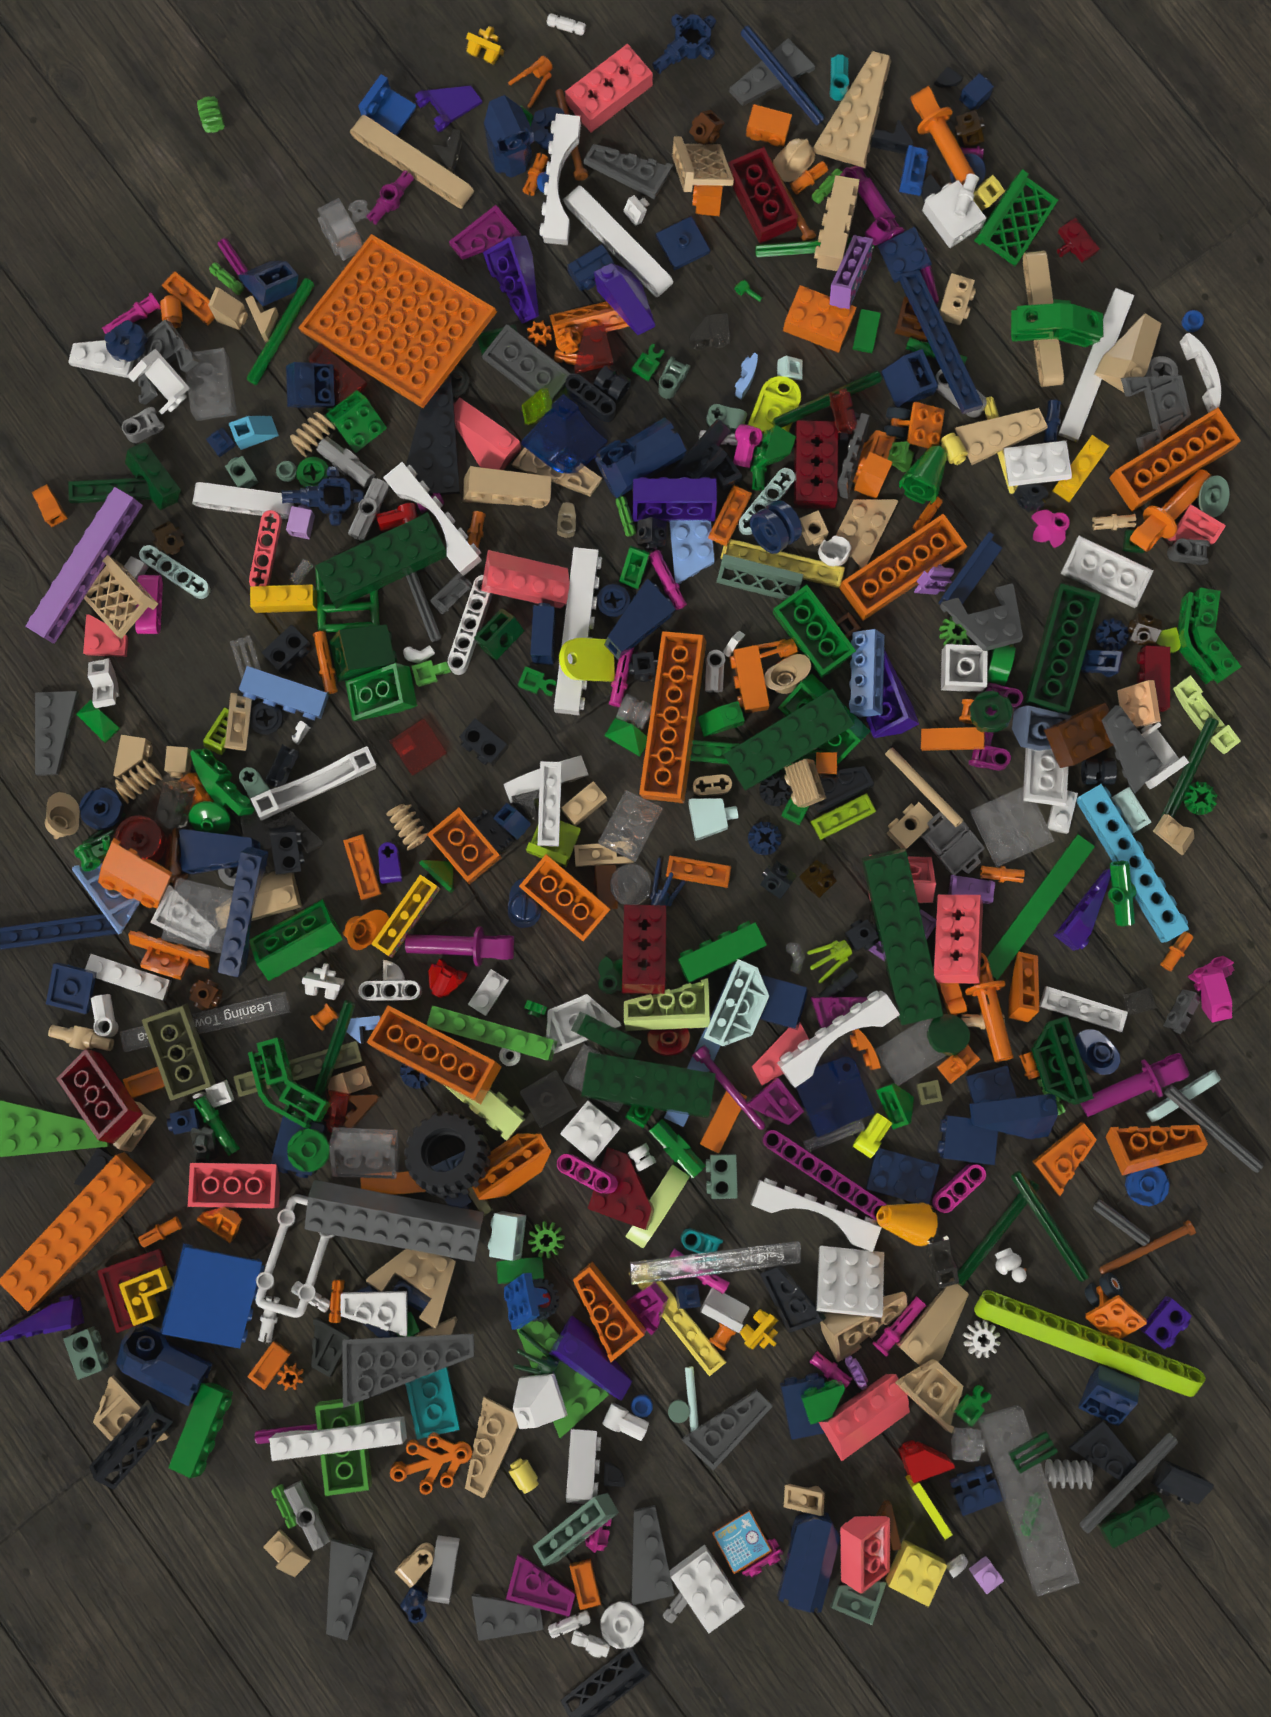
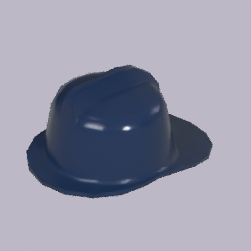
(522, 908)
(1098, 1051)

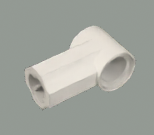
(104, 1013)
(621, 1420)

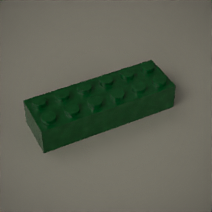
(381, 560)
(1062, 649)
(789, 739)
(648, 1085)

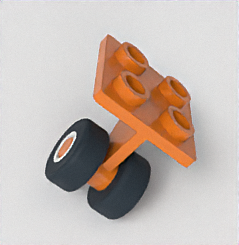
(923, 426)
(1111, 1311)

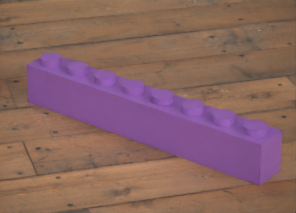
(84, 565)

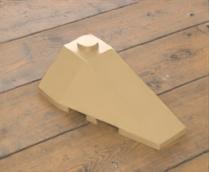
(276, 895)
(934, 1327)

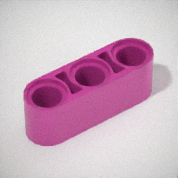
(150, 620)
(596, 1174)
(968, 1184)

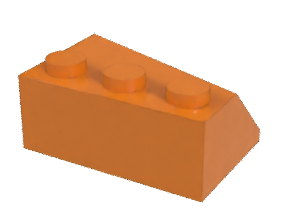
(134, 877)

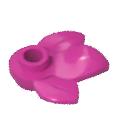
(1048, 529)

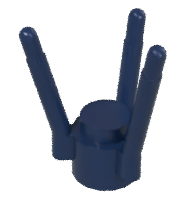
(662, 896)

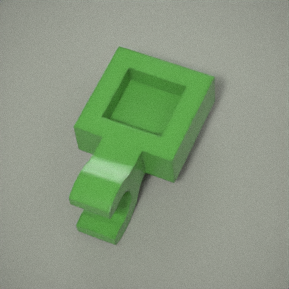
(426, 672)

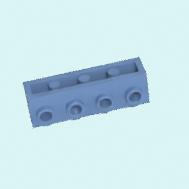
(867, 673)
(283, 692)

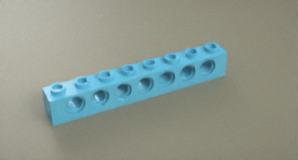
(1109, 840)

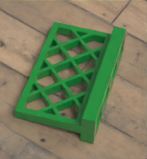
(1000, 213)

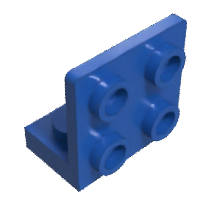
(386, 106)

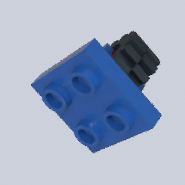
(529, 1300)

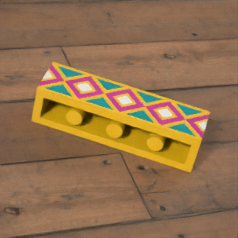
(406, 916)

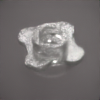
(358, 205)

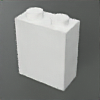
(940, 210)

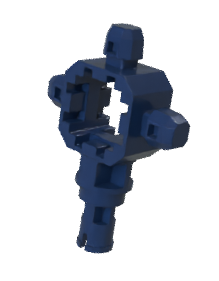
(680, 48)
(314, 496)

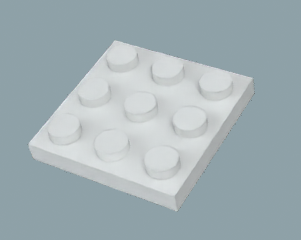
(850, 1281)

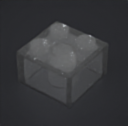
(339, 229)

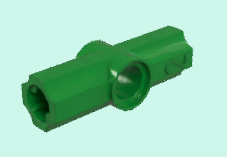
(1122, 893)
(677, 1148)

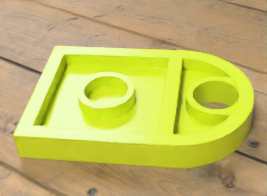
(774, 403)
(590, 660)
(930, 1508)

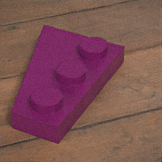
(483, 234)
(831, 1007)
(538, 1588)

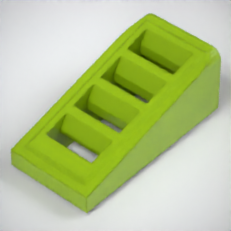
(211, 735)

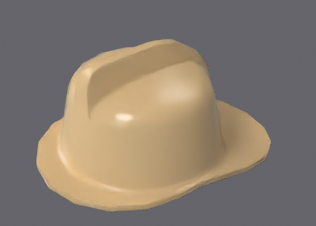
(794, 159)
(788, 673)
(62, 815)

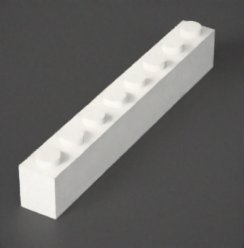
(578, 624)

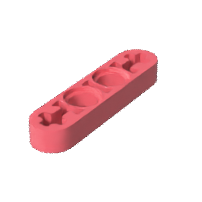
(261, 549)

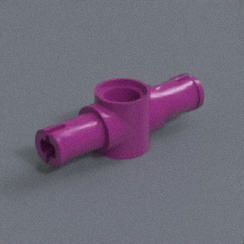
(386, 205)

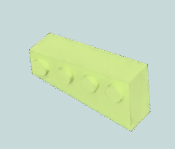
(673, 1010)
(496, 1112)

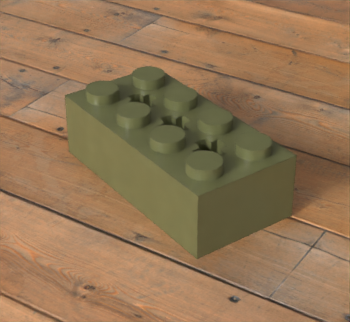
(172, 1064)

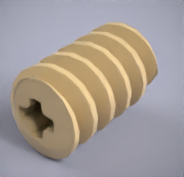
(311, 433)
(137, 781)
(407, 826)

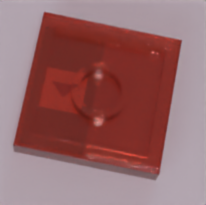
(418, 747)

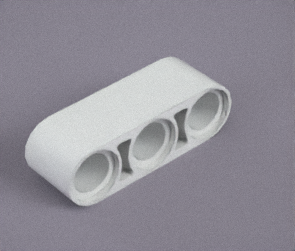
(380, 988)

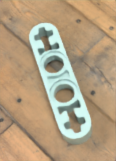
(764, 499)
(174, 572)
(1190, 1091)

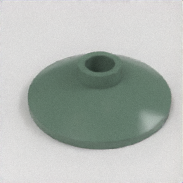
(1214, 496)

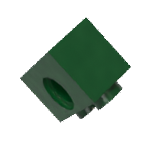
(499, 634)

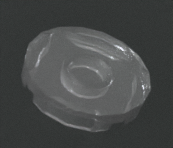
(630, 884)

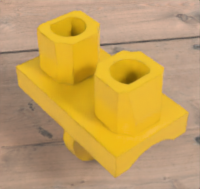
(492, 49)
(766, 1323)

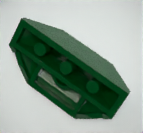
(1061, 1063)

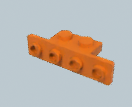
(167, 957)

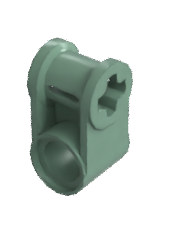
(674, 375)
(729, 416)
(255, 787)

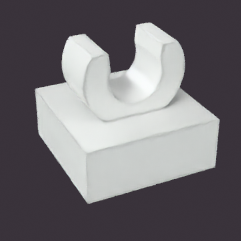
(636, 209)

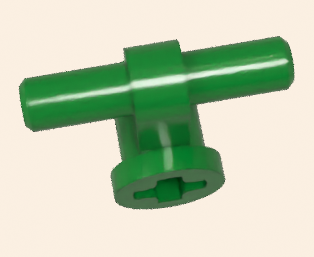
(92, 854)

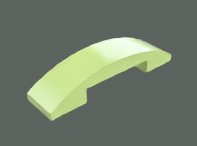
(1199, 710)
(662, 1201)

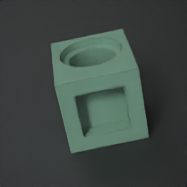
(246, 480)

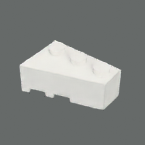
(582, 1466)

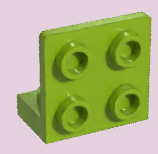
(567, 839)

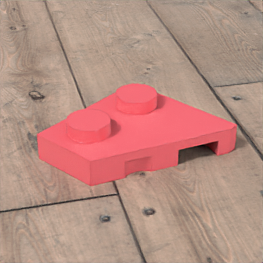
(1198, 526)
(101, 640)

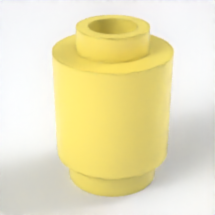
(954, 448)
(523, 1475)

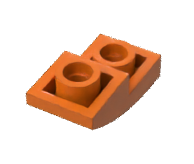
(860, 1041)

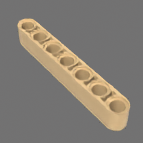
(413, 161)
(1040, 292)

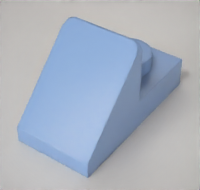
(356, 1024)

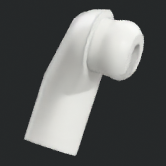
(418, 656)

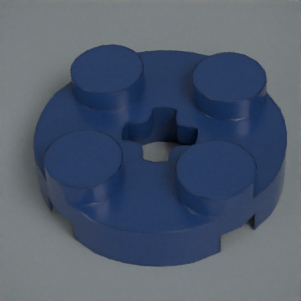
(541, 121)
(118, 335)
(106, 819)

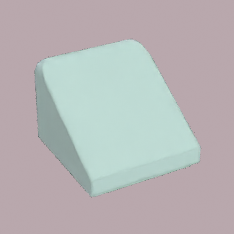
(790, 367)

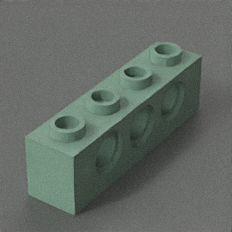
(575, 1529)

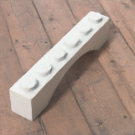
(566, 137)
(407, 487)
(331, 776)
(801, 1063)
(773, 1199)
(356, 1437)

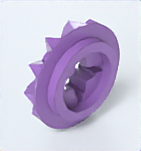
(856, 1372)

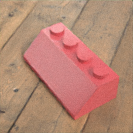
(525, 579)
(233, 1185)
(866, 1415)

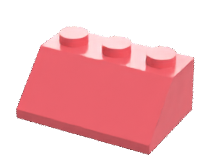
(923, 878)
(865, 1551)

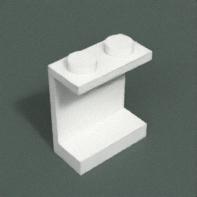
(163, 377)
(1164, 752)

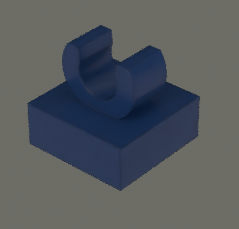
(220, 442)
(687, 1297)

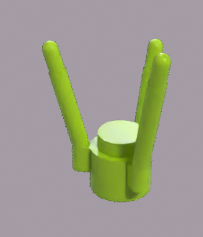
(840, 952)

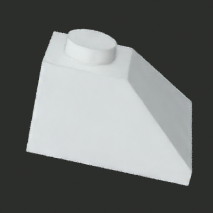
(538, 1401)

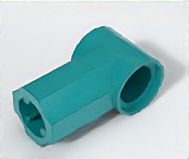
(839, 77)

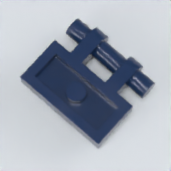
(979, 1495)

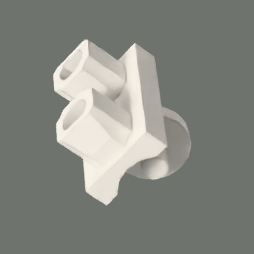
(323, 978)

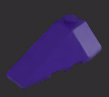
(514, 269)
(625, 296)
(1080, 922)
(56, 1317)
(585, 1354)

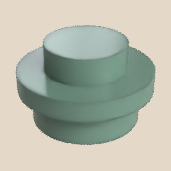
(286, 471)

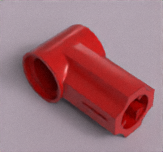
(395, 518)

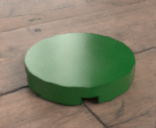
(308, 1150)

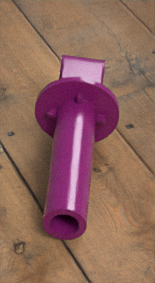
(479, 946)
(1152, 1078)

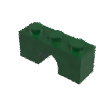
(161, 485)
(606, 1035)
(1144, 1516)

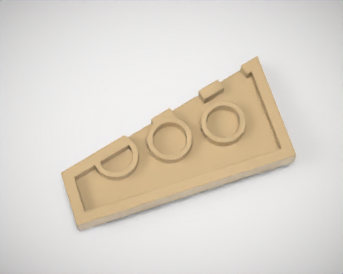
(994, 435)
(583, 481)
(494, 1435)

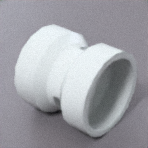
(639, 1152)

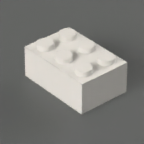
(706, 1589)

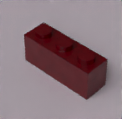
(1155, 666)

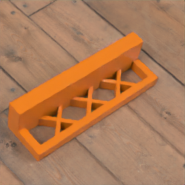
(588, 317)

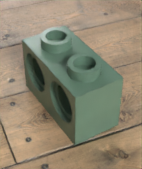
(729, 1176)
(80, 1354)

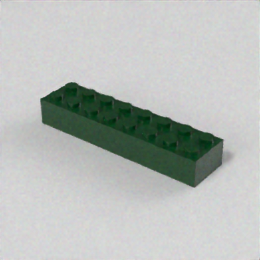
(902, 936)

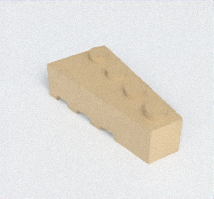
(506, 487)

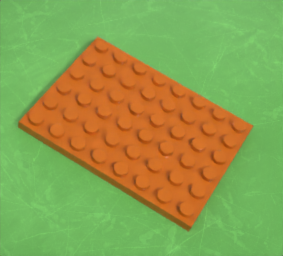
(397, 320)

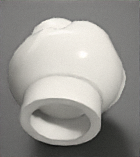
(1010, 1261)

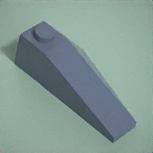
(1030, 725)

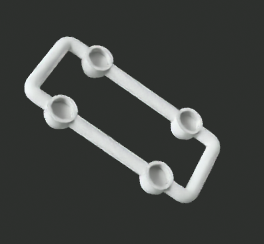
(265, 1279)

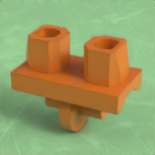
(958, 1064)

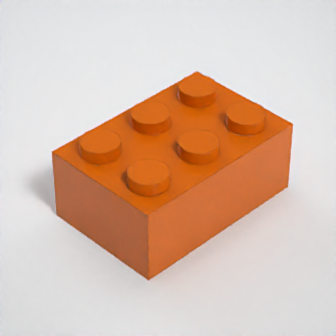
(818, 321)
(464, 845)

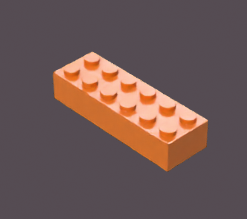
(1174, 459)
(901, 567)
(434, 1054)

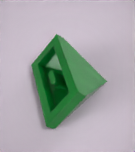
(634, 567)
(98, 722)
(627, 736)
(442, 871)
(897, 1105)

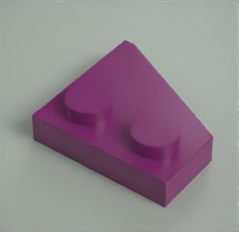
(776, 1103)
(648, 1306)

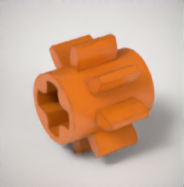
(535, 337)
(568, 340)
(293, 1371)

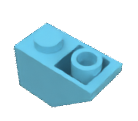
(253, 430)

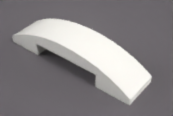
(1195, 349)
(571, 770)

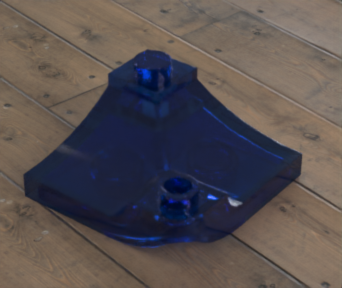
(564, 438)
(834, 1096)

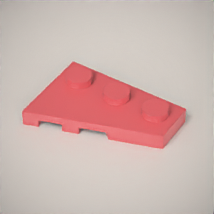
(766, 1066)

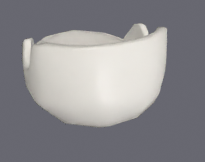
(835, 551)

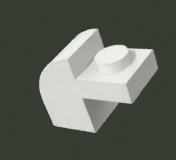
(103, 682)

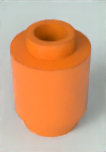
(171, 310)

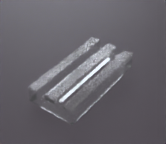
(240, 641)

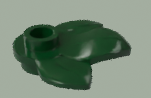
(610, 971)

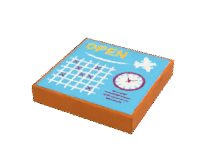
(742, 1542)

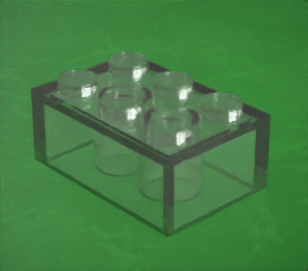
(211, 386)
(364, 1153)

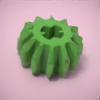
(210, 114)
(947, 629)
(540, 1235)

